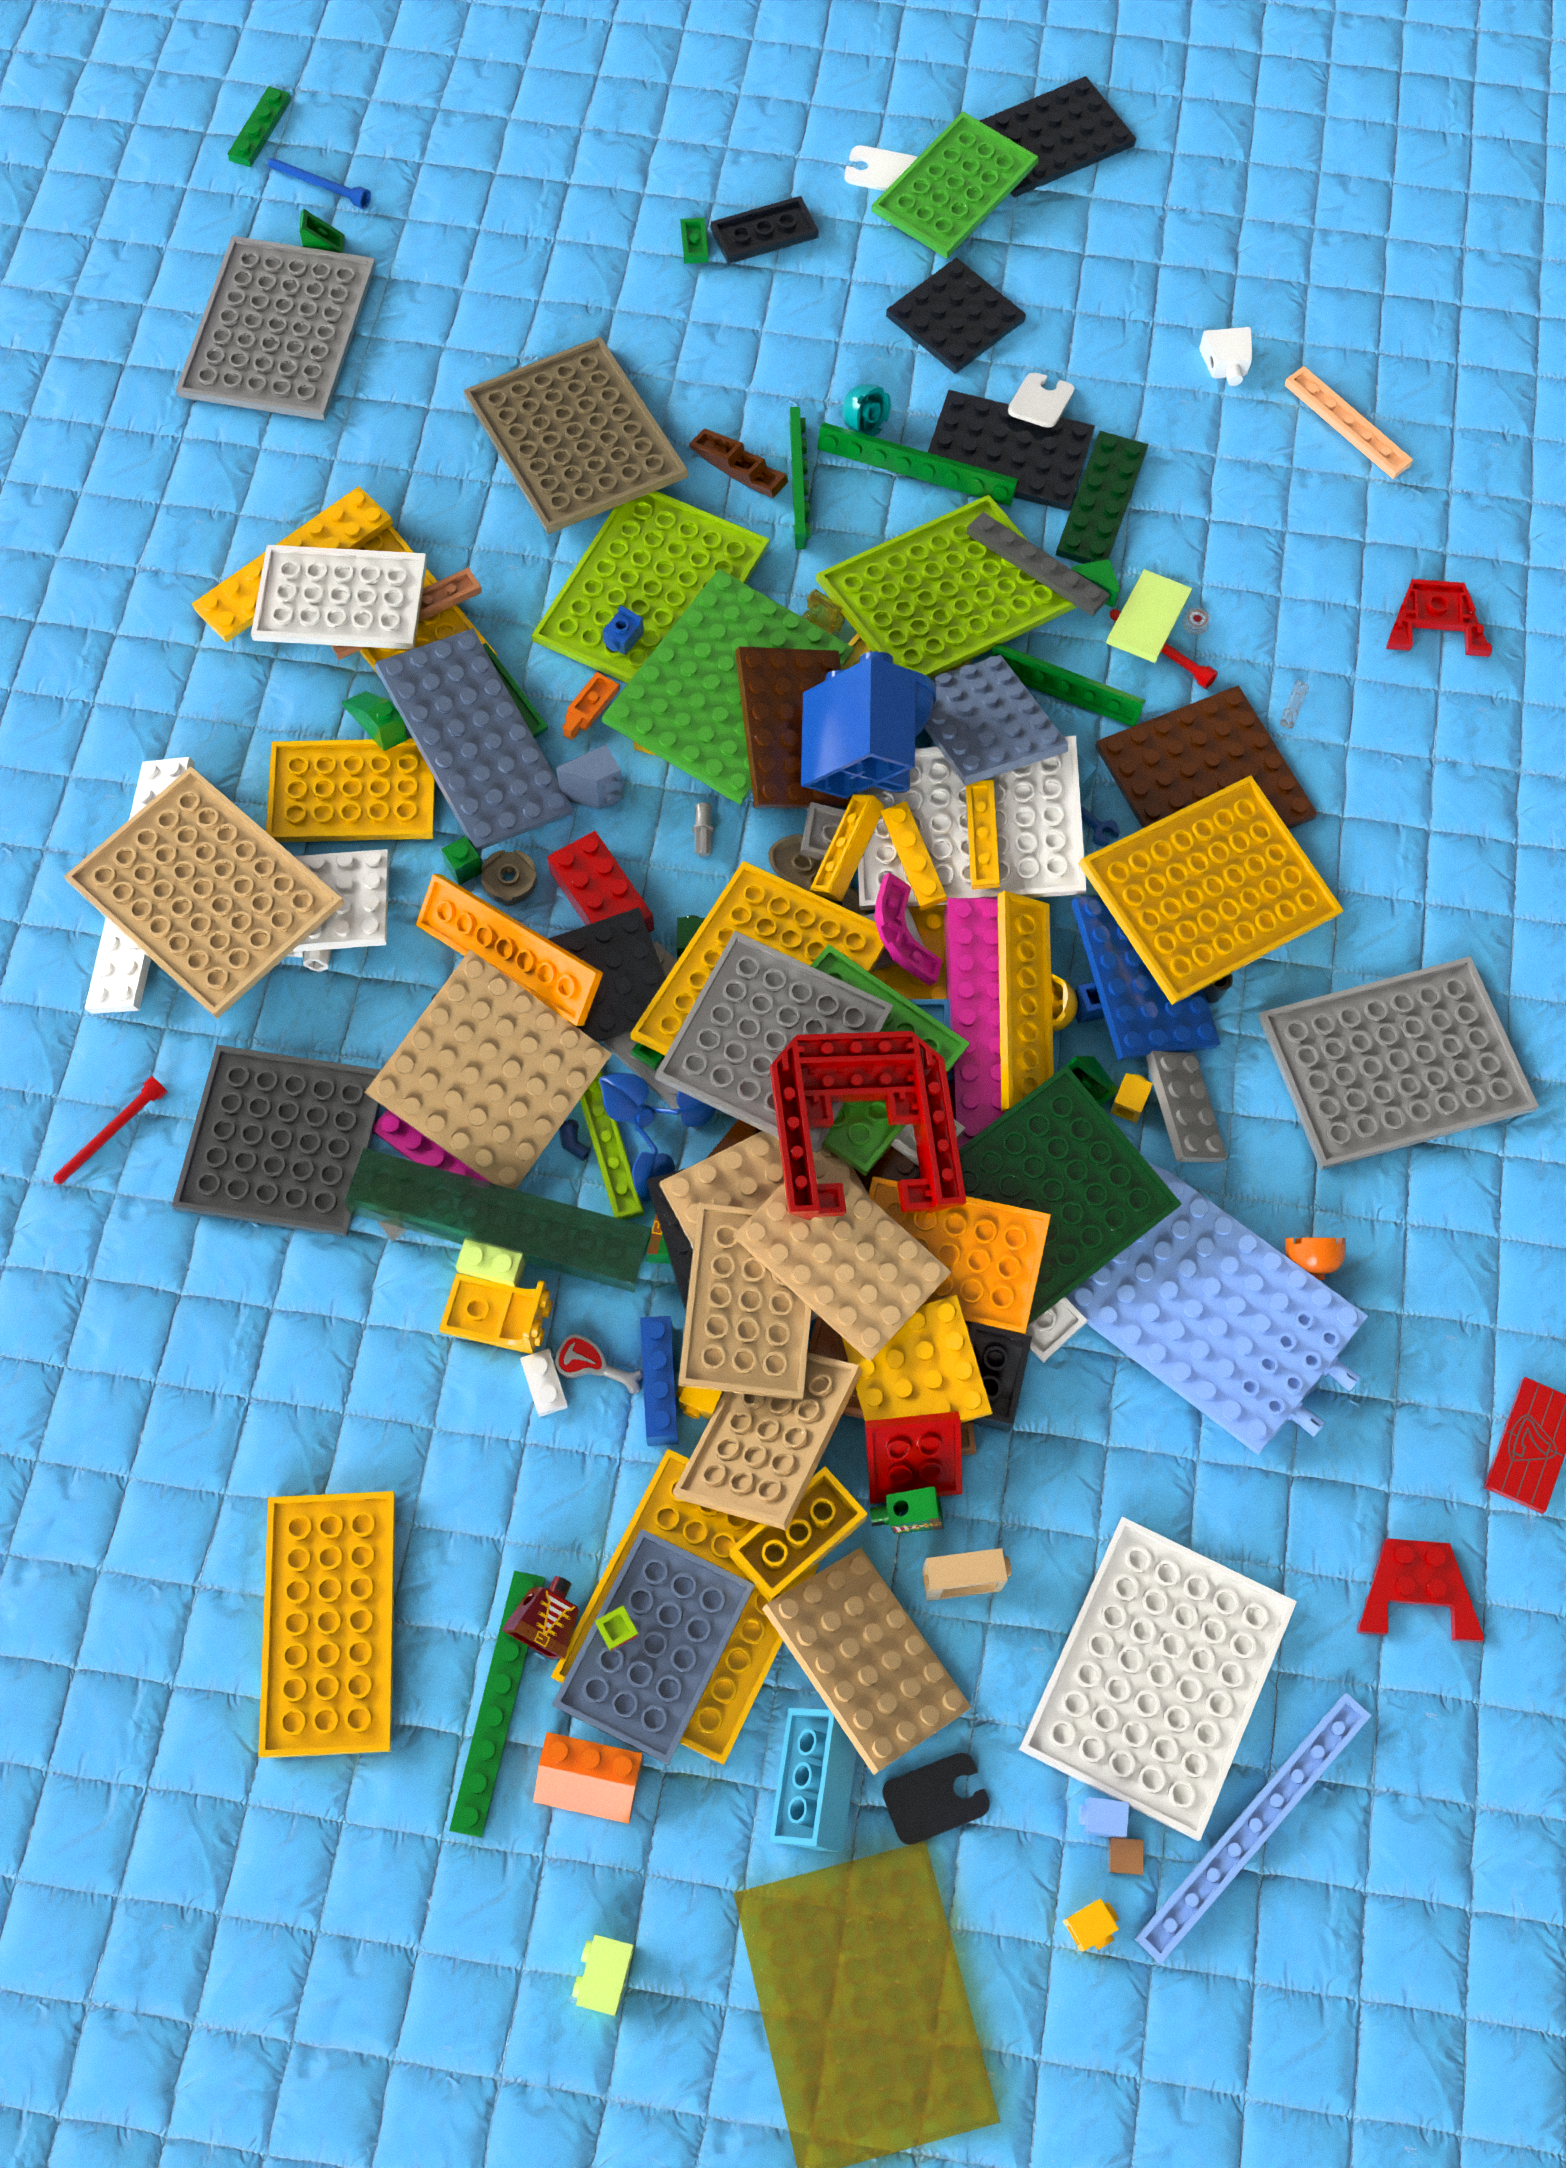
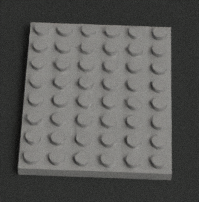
(277, 328)
(1396, 1062)

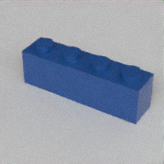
(659, 1381)

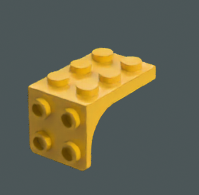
(497, 1313)

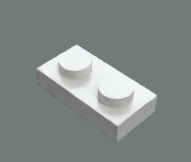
(544, 1383)

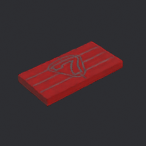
(1530, 1447)

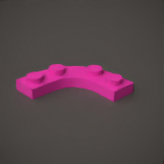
(895, 935)

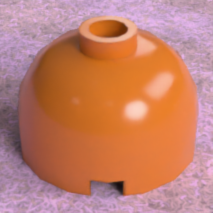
(1317, 1255)

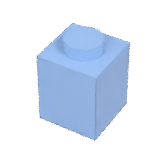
(1104, 1817)

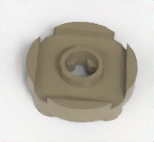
(508, 862)

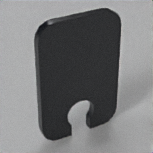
(925, 1800)

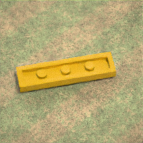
(982, 835)
(913, 855)

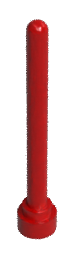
(1204, 675)
(150, 1092)

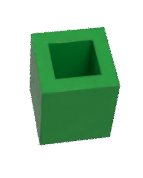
(462, 860)

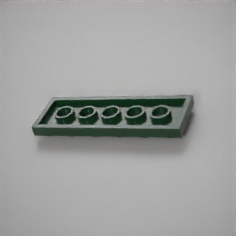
(1102, 499)

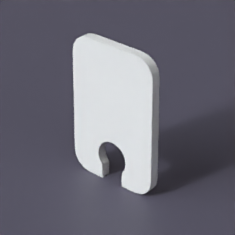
(882, 168)
(1040, 405)

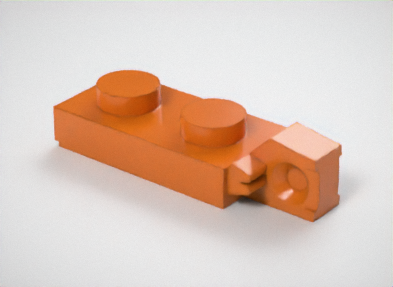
(589, 704)

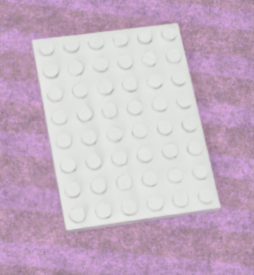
(1034, 820)
(1159, 1678)

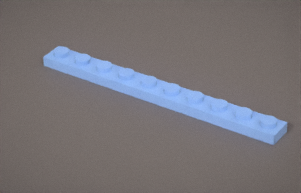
(1252, 1828)

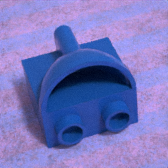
(864, 727)

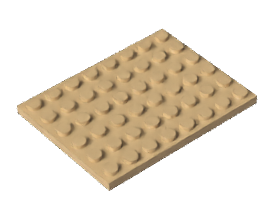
(204, 891)

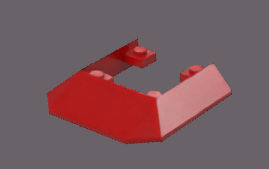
(865, 1068)

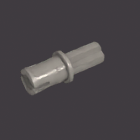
(703, 829)

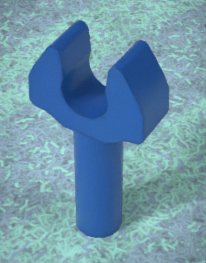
(1099, 827)

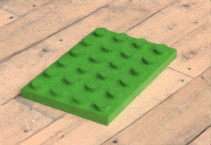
(954, 184)

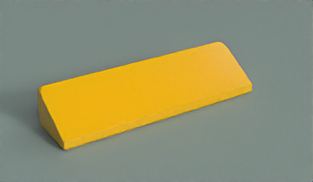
(847, 847)

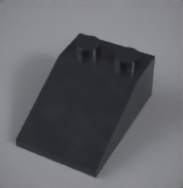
(1002, 1365)

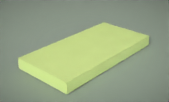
(1149, 616)

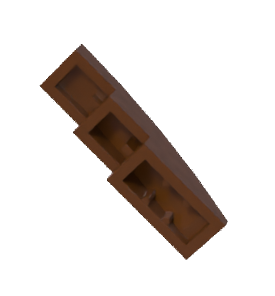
(740, 465)

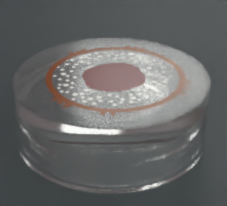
(1196, 620)

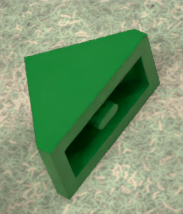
(319, 234)
(1101, 575)
(1093, 1077)

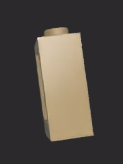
(965, 1574)

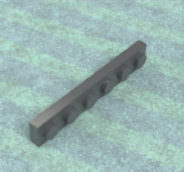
(1037, 564)

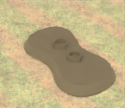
(802, 870)

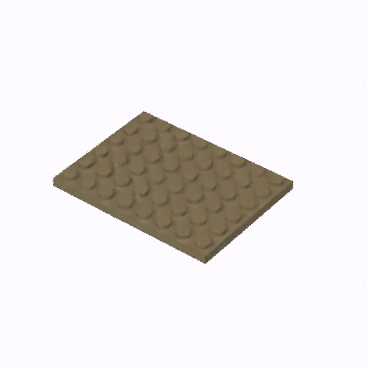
(575, 435)

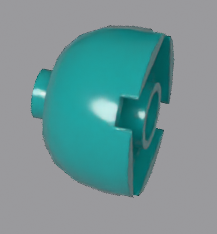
(866, 409)

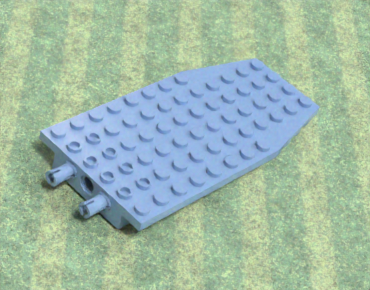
(1222, 1319)

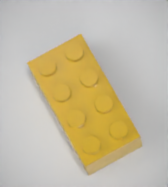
(822, 1521)

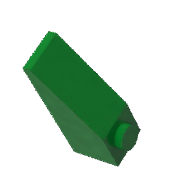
(377, 718)

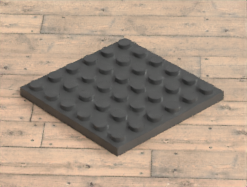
(277, 1140)

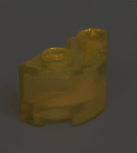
(824, 612)

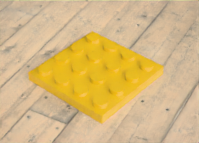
(923, 1368)

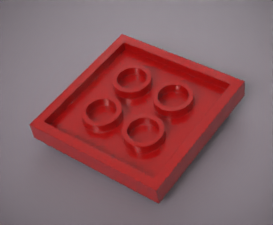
(914, 1455)

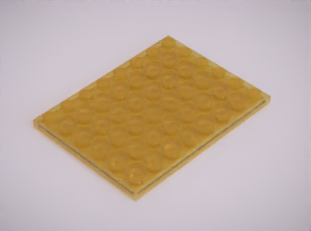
(865, 2009)

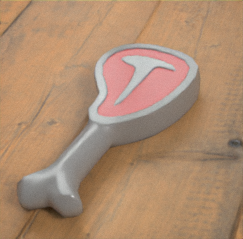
(581, 1357)

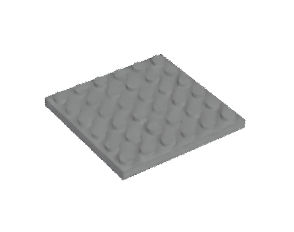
(748, 1017)

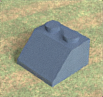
(592, 779)

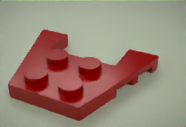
(1438, 607)
(1423, 1576)

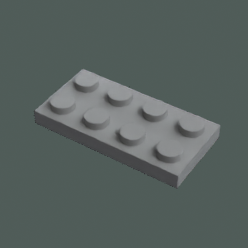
(1186, 1107)

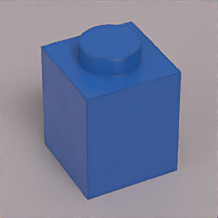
(1088, 1003)

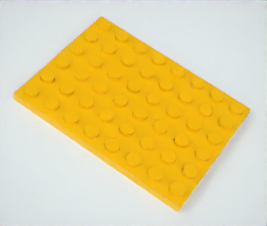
(1210, 888)
(770, 913)
(754, 1639)

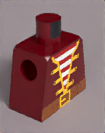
(545, 1619)

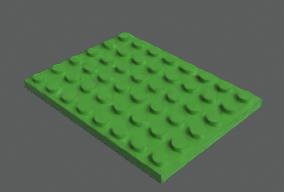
(688, 690)

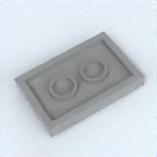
(819, 830)

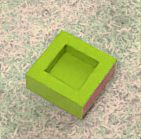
(616, 1628)

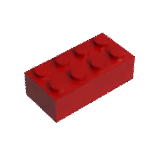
(595, 881)

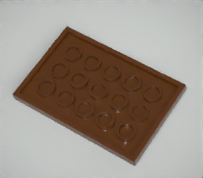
(772, 715)

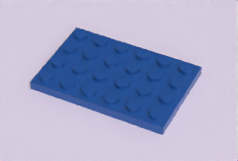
(1130, 997)

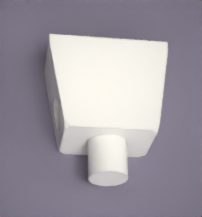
(1227, 353)

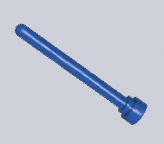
(358, 196)

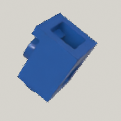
(623, 631)

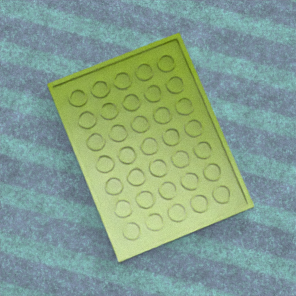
(655, 563)
(939, 593)

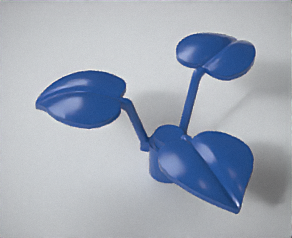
(624, 1102)

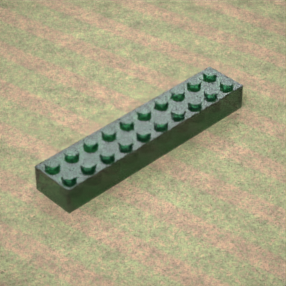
(498, 1216)

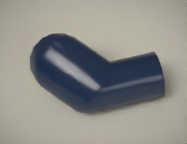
(569, 1140)

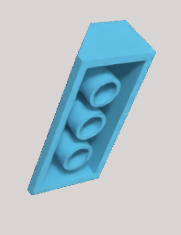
(813, 1782)

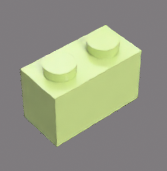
(490, 1263)
(603, 1975)

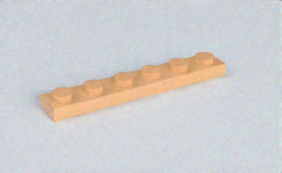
(1348, 422)

